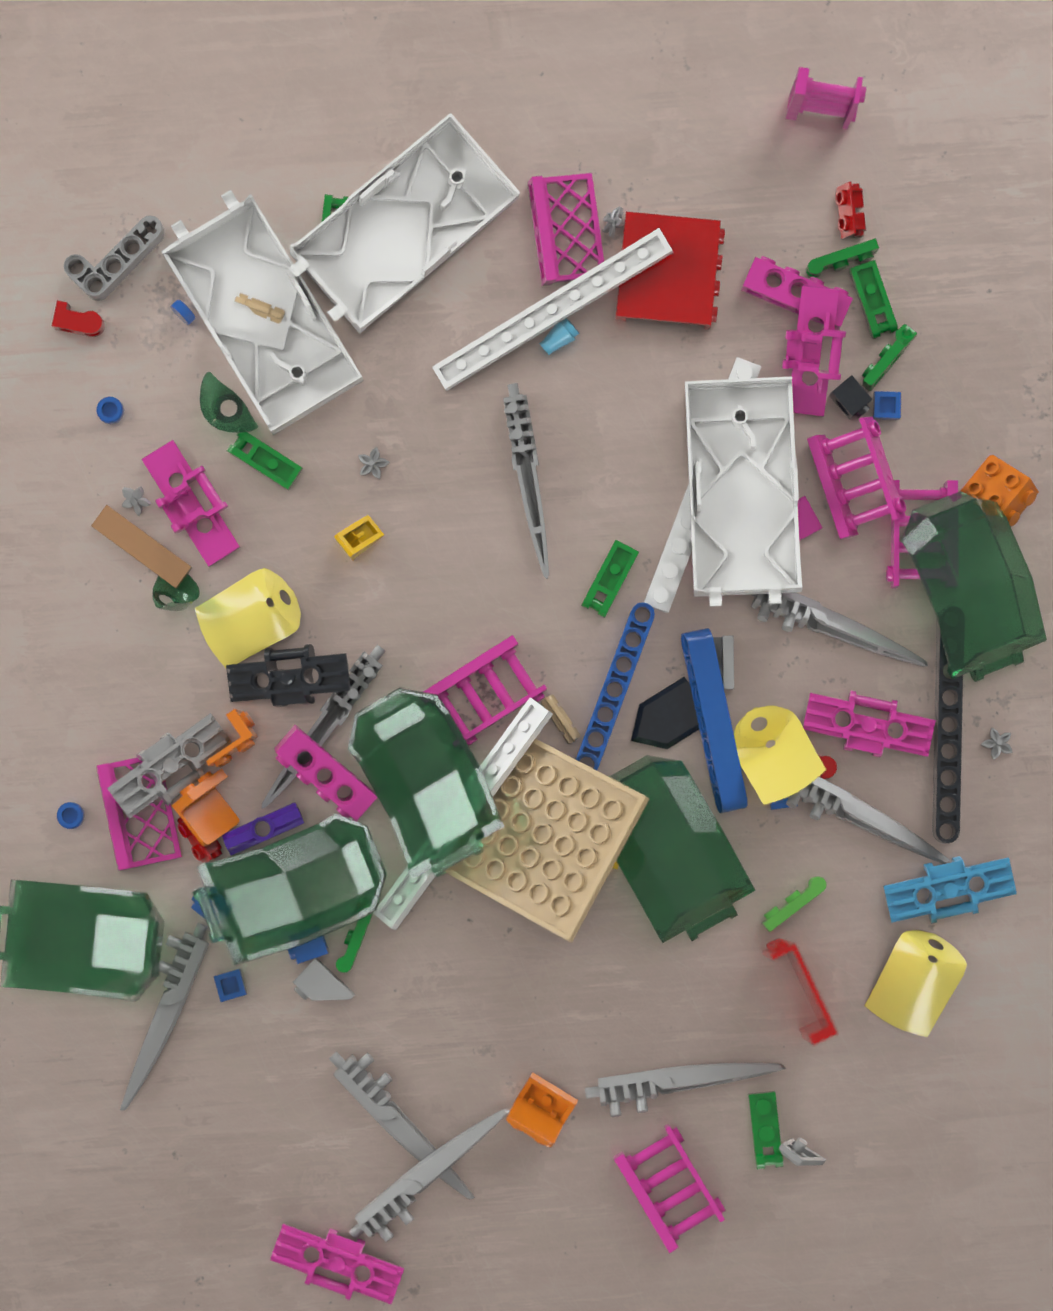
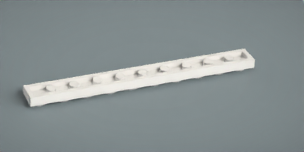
(553, 309)
(680, 541)
(495, 769)

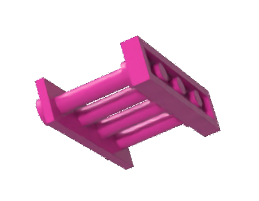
(824, 98)
(832, 472)
(893, 572)
(484, 665)
(643, 1187)

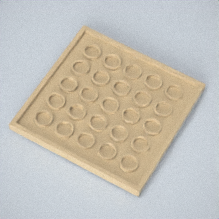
(556, 839)

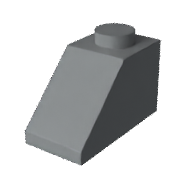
(321, 984)

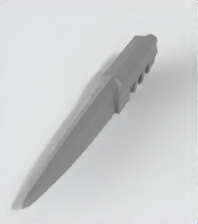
(525, 462)
(823, 620)
(333, 713)
(851, 809)
(179, 983)
(668, 1080)
(376, 1102)
(400, 1194)

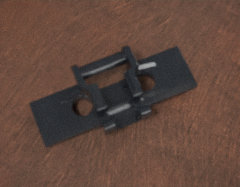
(289, 685)

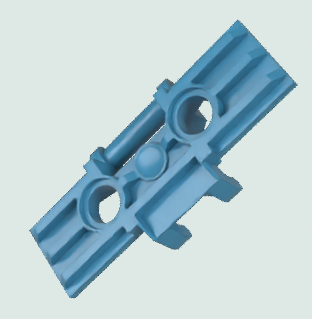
(949, 882)

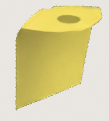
(241, 622)
(786, 765)
(913, 988)

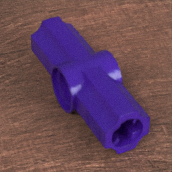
(247, 836)

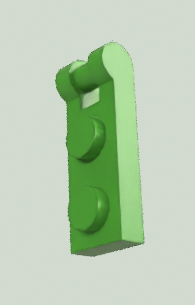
(794, 902)

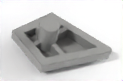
(799, 1154)

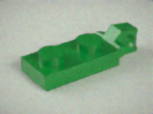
(889, 356)

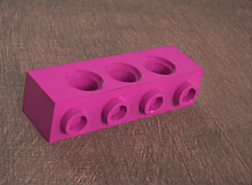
(781, 296)
(298, 741)

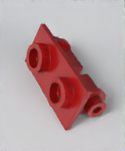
(848, 198)
(200, 852)

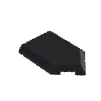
(666, 717)

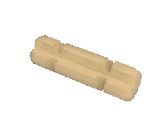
(261, 308)
(560, 719)

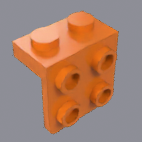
(1004, 485)
(243, 724)
(205, 809)
(541, 1110)

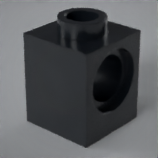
(851, 398)

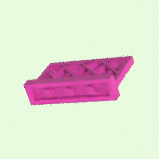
(544, 225)
(117, 824)

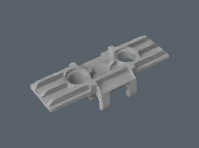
(165, 759)

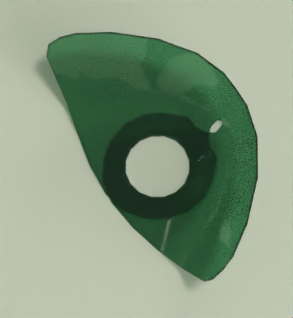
(212, 395)
(182, 596)

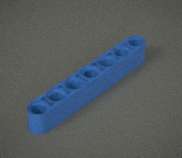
(616, 676)
(714, 720)

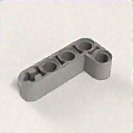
(117, 254)

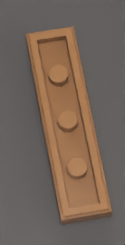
(141, 546)

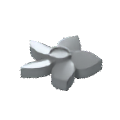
(613, 221)
(373, 463)
(135, 499)
(998, 743)

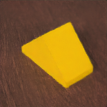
(359, 536)

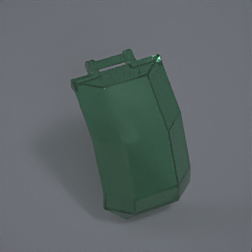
(975, 583)
(424, 779)
(678, 852)
(292, 889)
(81, 940)

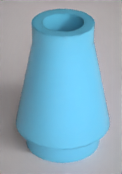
(559, 336)

